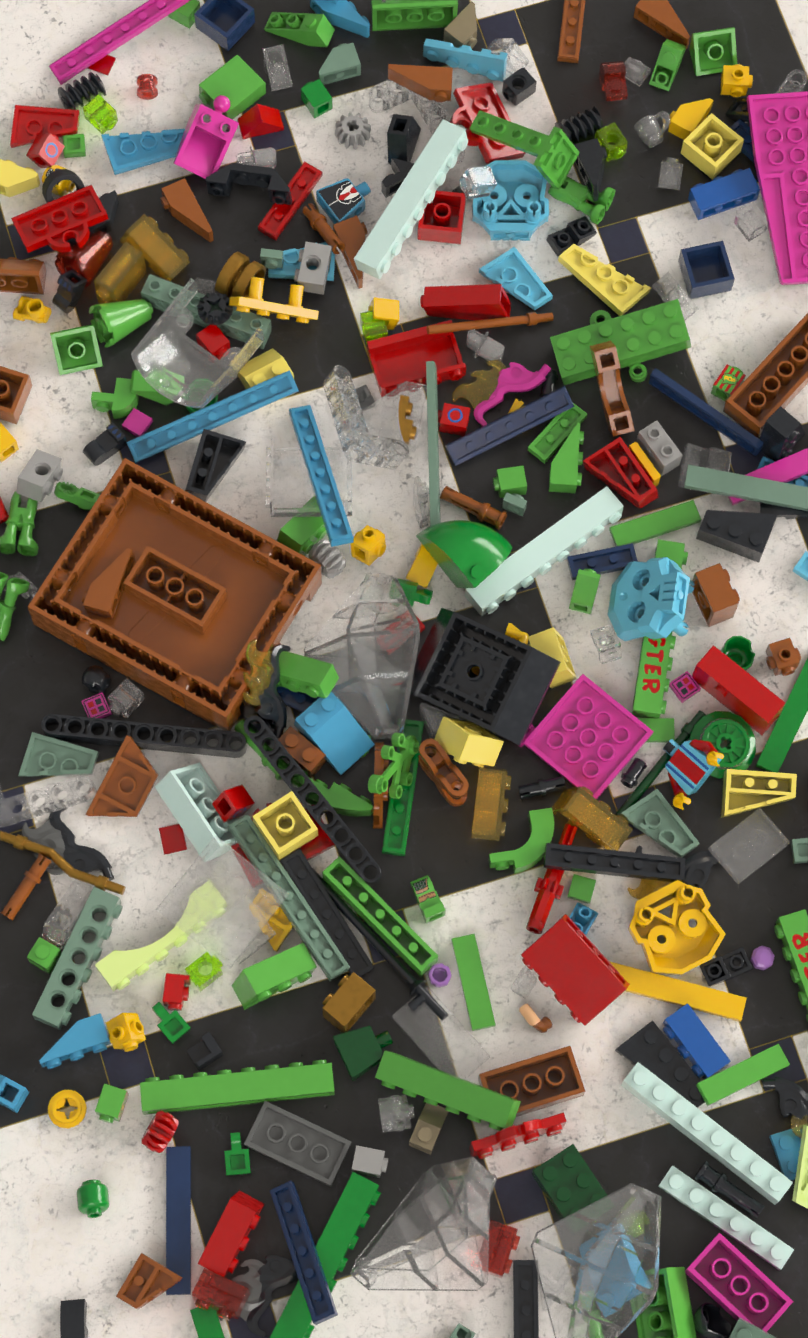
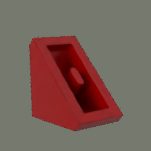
(260, 121)

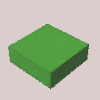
(74, 145)
(581, 888)

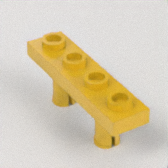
(264, 308)

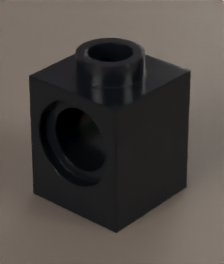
(522, 79)

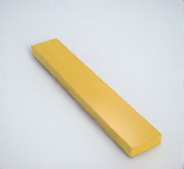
(682, 992)

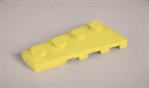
(603, 280)

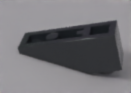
(591, 165)

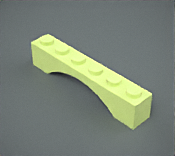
(121, 966)

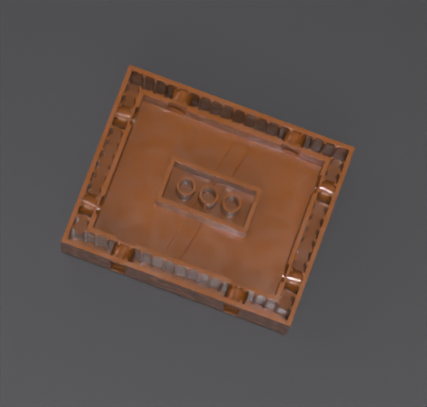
(190, 600)

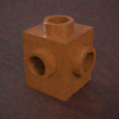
(782, 657)

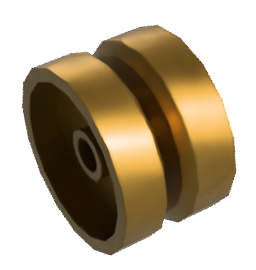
(236, 275)

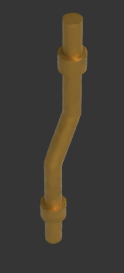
(101, 882)

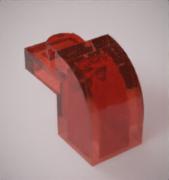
(613, 80)

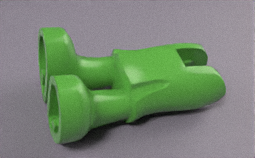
(576, 195)
(22, 520)
(14, 588)

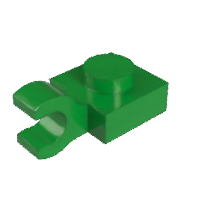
(413, 594)
(172, 1024)
(237, 1159)

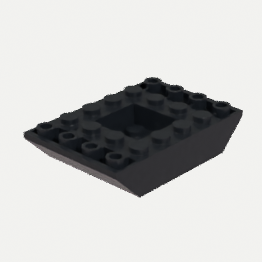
(509, 681)

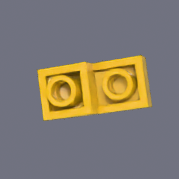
(422, 567)

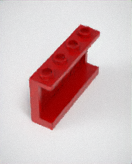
(405, 355)
(574, 970)

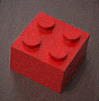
(443, 218)

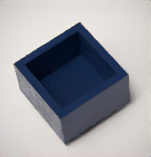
(224, 20)
(706, 269)

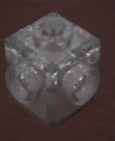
(395, 1113)

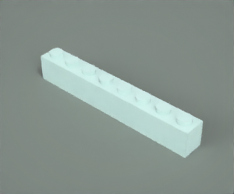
(411, 199)
(545, 550)
(706, 1133)

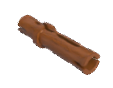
(319, 223)
(26, 886)

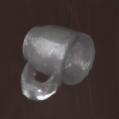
(650, 130)

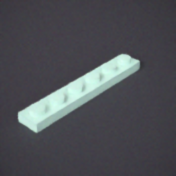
(726, 1218)

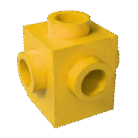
(735, 80)
(368, 545)
(125, 1031)

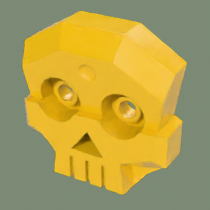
(683, 945)

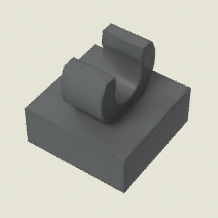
(364, 397)

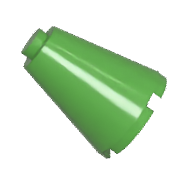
(118, 319)

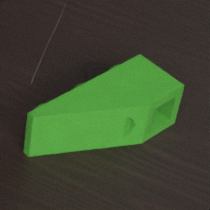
(301, 27)
(564, 467)

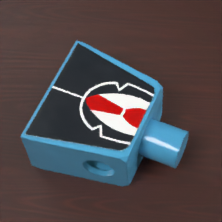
(342, 199)

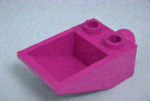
(206, 143)

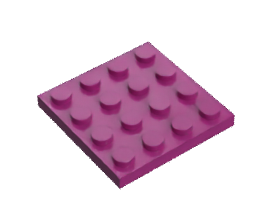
(588, 737)

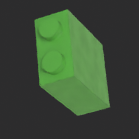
(237, 83)

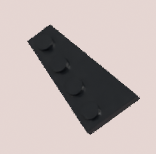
(660, 1057)

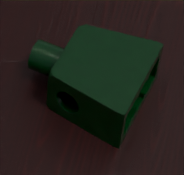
(361, 1049)

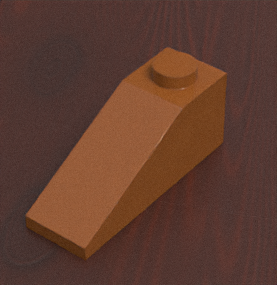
(662, 19)
(427, 81)
(185, 208)
(353, 235)
(108, 587)

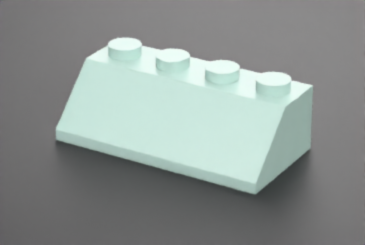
(190, 799)

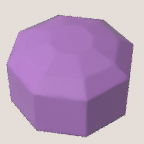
(762, 958)
(439, 975)

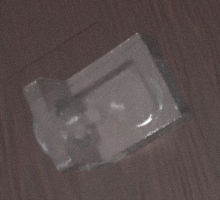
(670, 173)

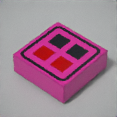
(684, 687)
(96, 706)

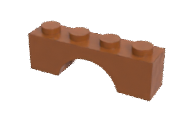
(610, 387)

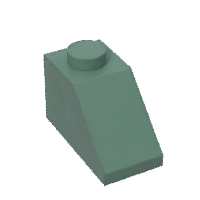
(340, 64)

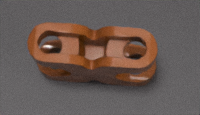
(443, 772)

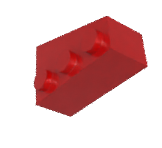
(622, 472)
(231, 1234)

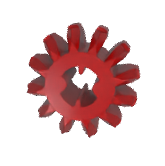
(160, 1131)

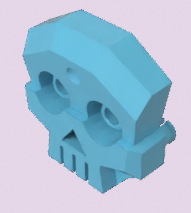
(510, 214)
(653, 590)

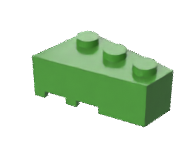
(302, 533)
(273, 975)

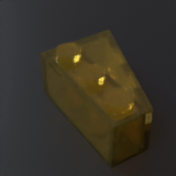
(157, 248)
(490, 803)
(592, 817)

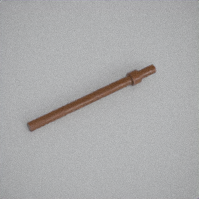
(530, 319)

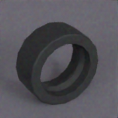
(57, 176)

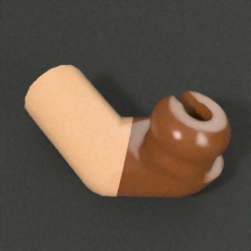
(533, 1020)

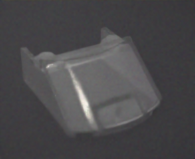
(182, 367)

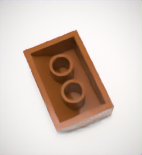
(22, 276)

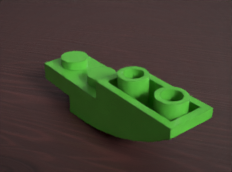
(339, 798)

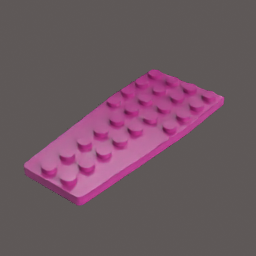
(781, 165)

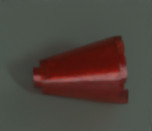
(85, 259)

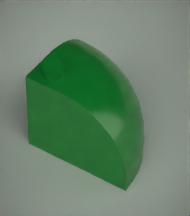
(465, 550)

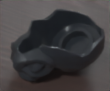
(710, 1322)

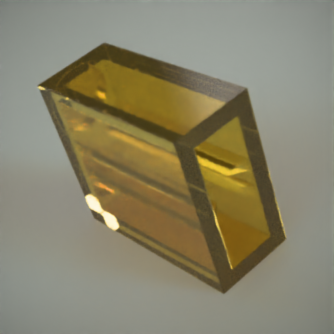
(120, 275)

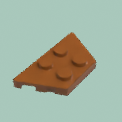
(380, 766)
(125, 784)

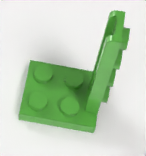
(553, 152)

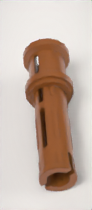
(483, 511)

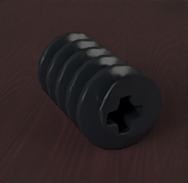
(81, 91)
(581, 124)

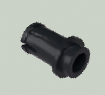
(549, 384)
(631, 776)

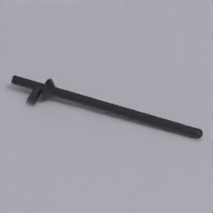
(416, 986)

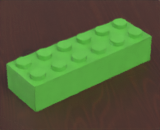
(636, 337)

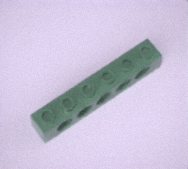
(238, 326)
(97, 902)

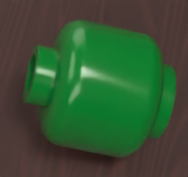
(92, 1198)

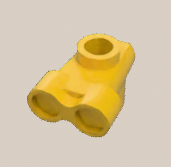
(31, 310)

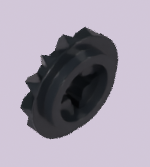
(215, 317)

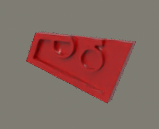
(33, 120)

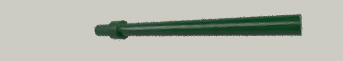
(685, 733)

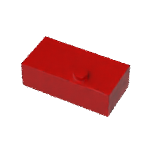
(737, 690)

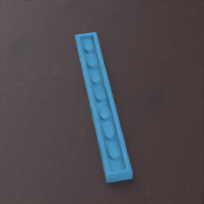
(212, 416)
(321, 476)

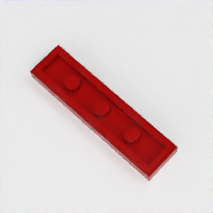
(300, 188)

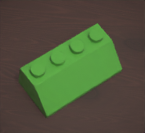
(412, 14)
(671, 1309)

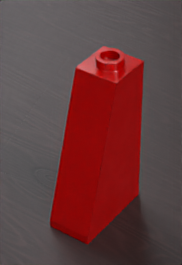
(466, 302)

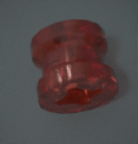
(147, 86)

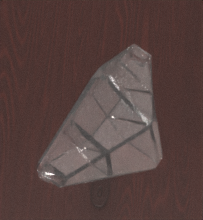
(374, 653)
(435, 1234)
(601, 1264)

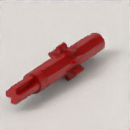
(548, 888)

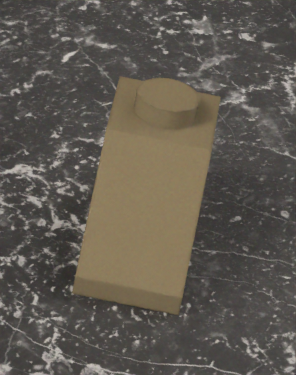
(463, 28)
(428, 1128)

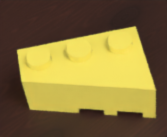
(755, 789)

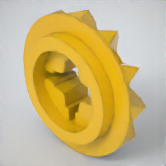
(59, 1100)

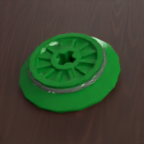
(727, 726)

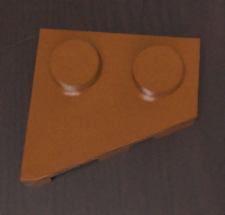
(146, 1282)

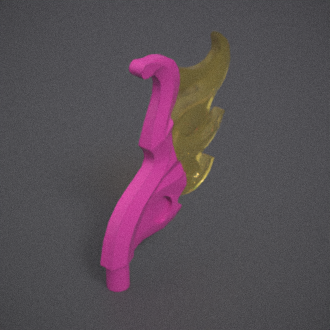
(495, 383)

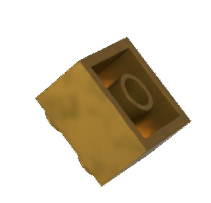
(348, 1002)

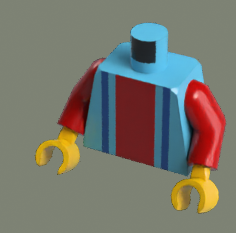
(690, 767)

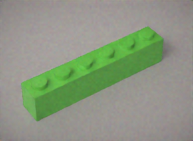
(379, 916)
(448, 1090)

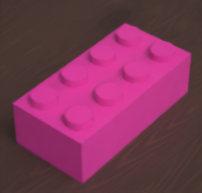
(738, 1284)

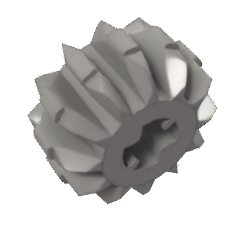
(346, 135)
(328, 557)

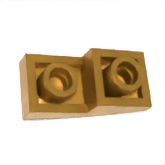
(406, 425)

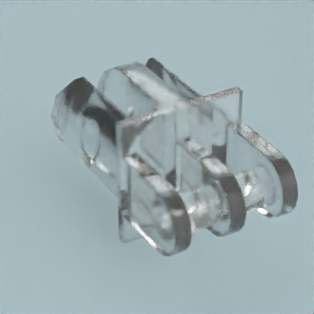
(261, 157)
(484, 346)

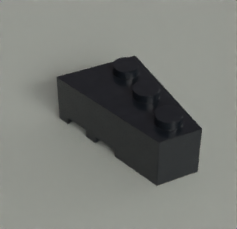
(780, 434)
(212, 462)
(737, 532)

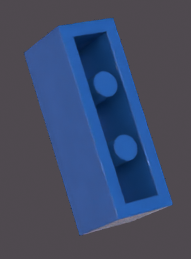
(723, 193)
(695, 1042)

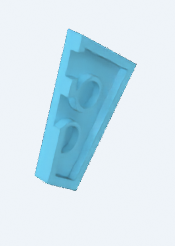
(291, 263)
(517, 278)

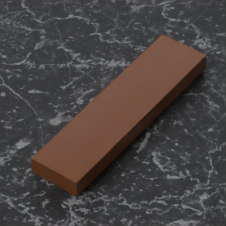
(571, 31)

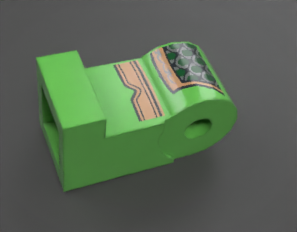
(427, 899)

